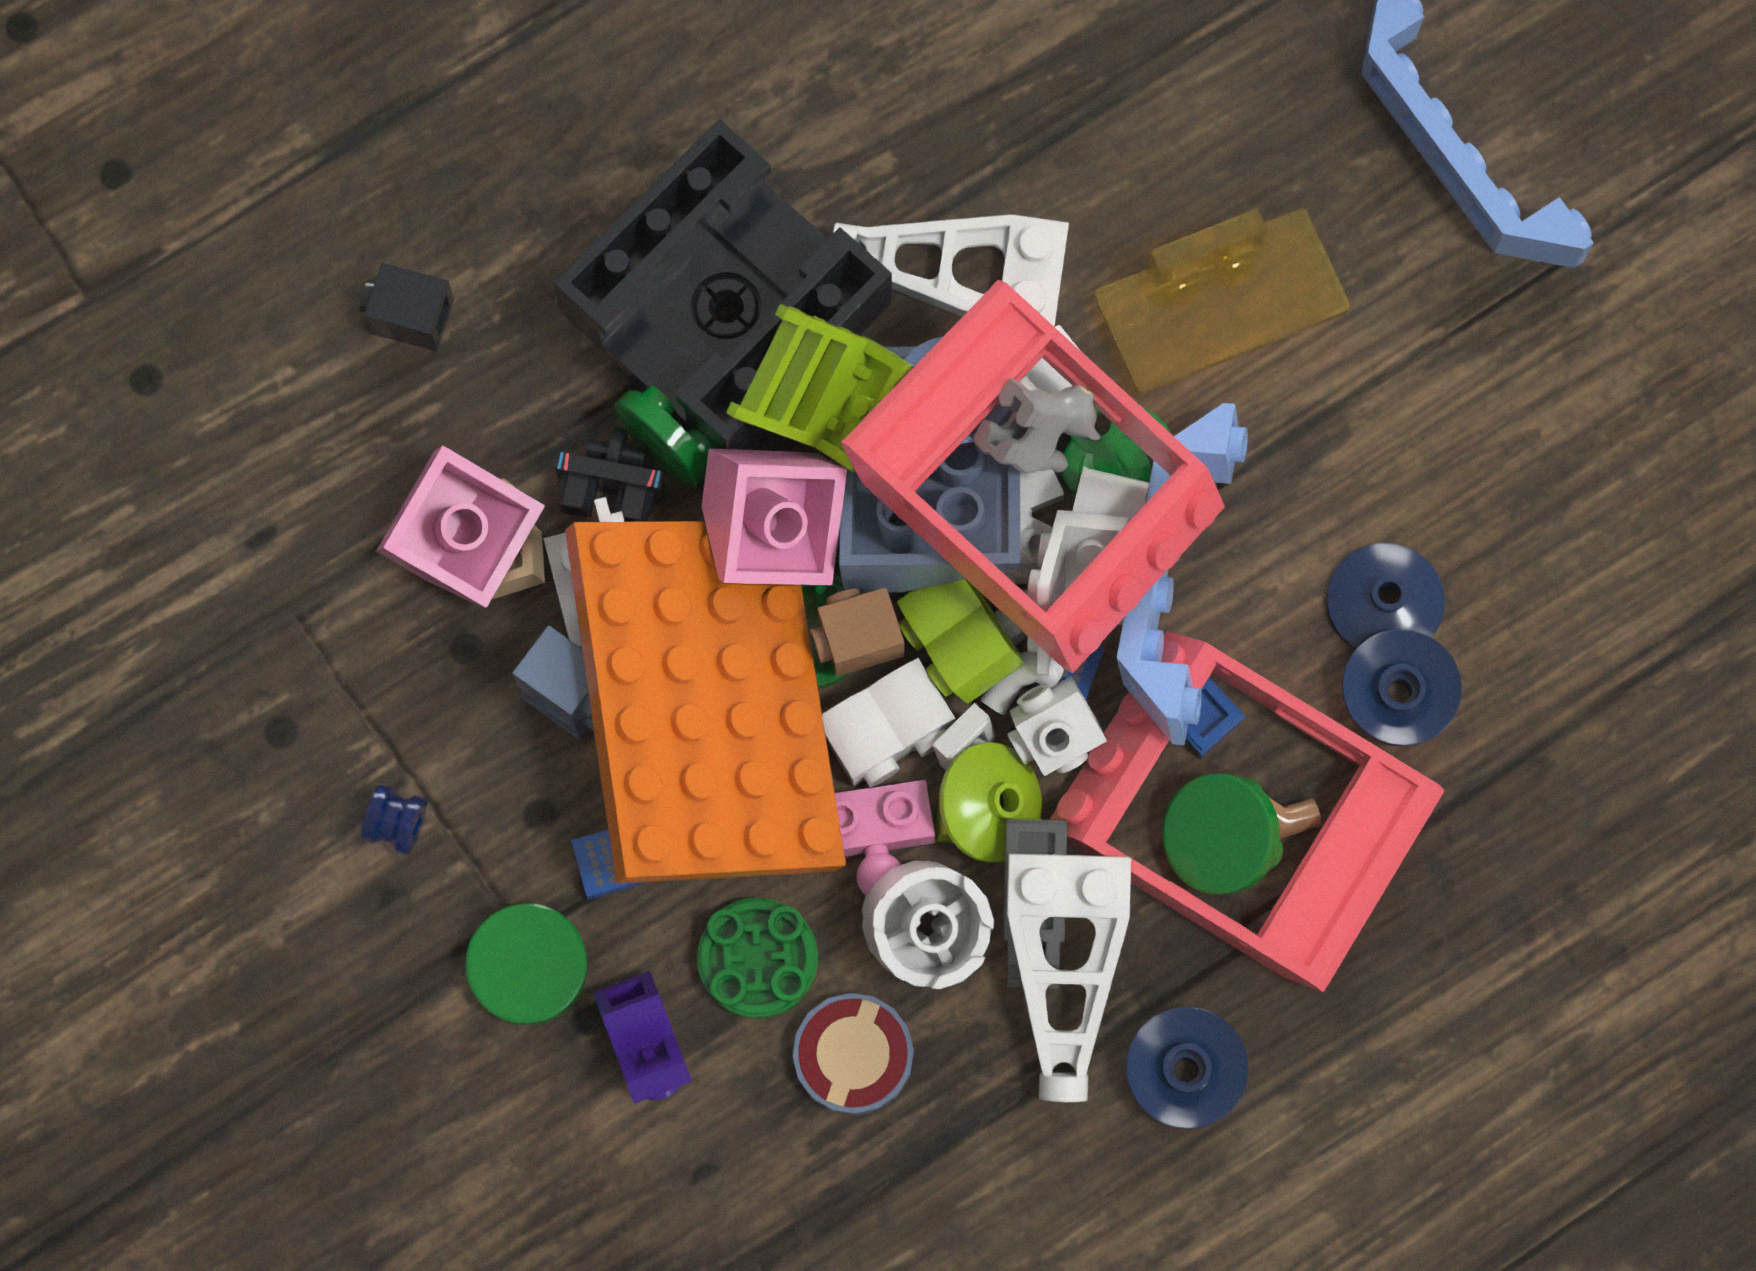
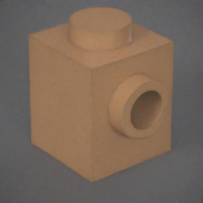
(857, 631)

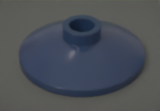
(1354, 597)
(1416, 663)
(1194, 1037)

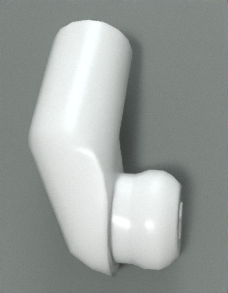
(1004, 692)

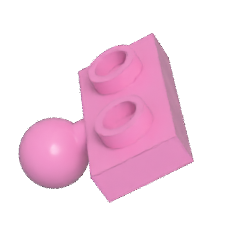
(883, 821)

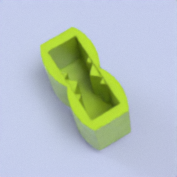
(960, 636)

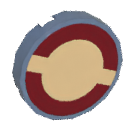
(853, 1054)

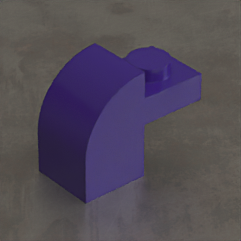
(642, 1038)

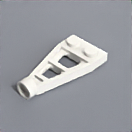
(1030, 247)
(1067, 887)

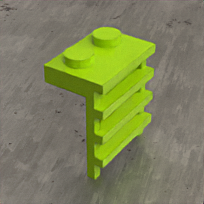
(841, 394)

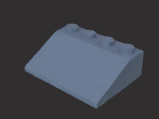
(966, 490)

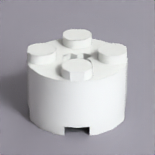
(960, 930)

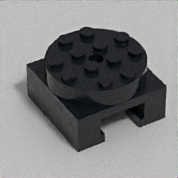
(703, 243)

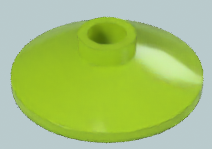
(972, 798)

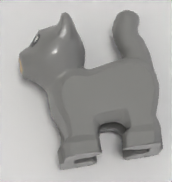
(1035, 425)

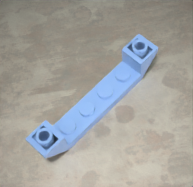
(1547, 236)
(1159, 686)

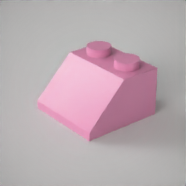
(773, 515)
(460, 527)

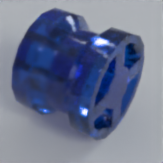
(394, 819)

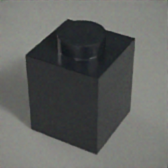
(407, 306)

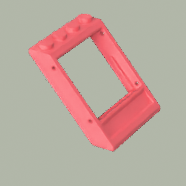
(953, 394)
(1341, 870)

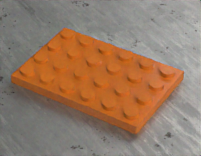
(700, 710)

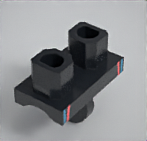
(585, 476)

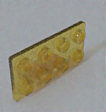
(1220, 297)

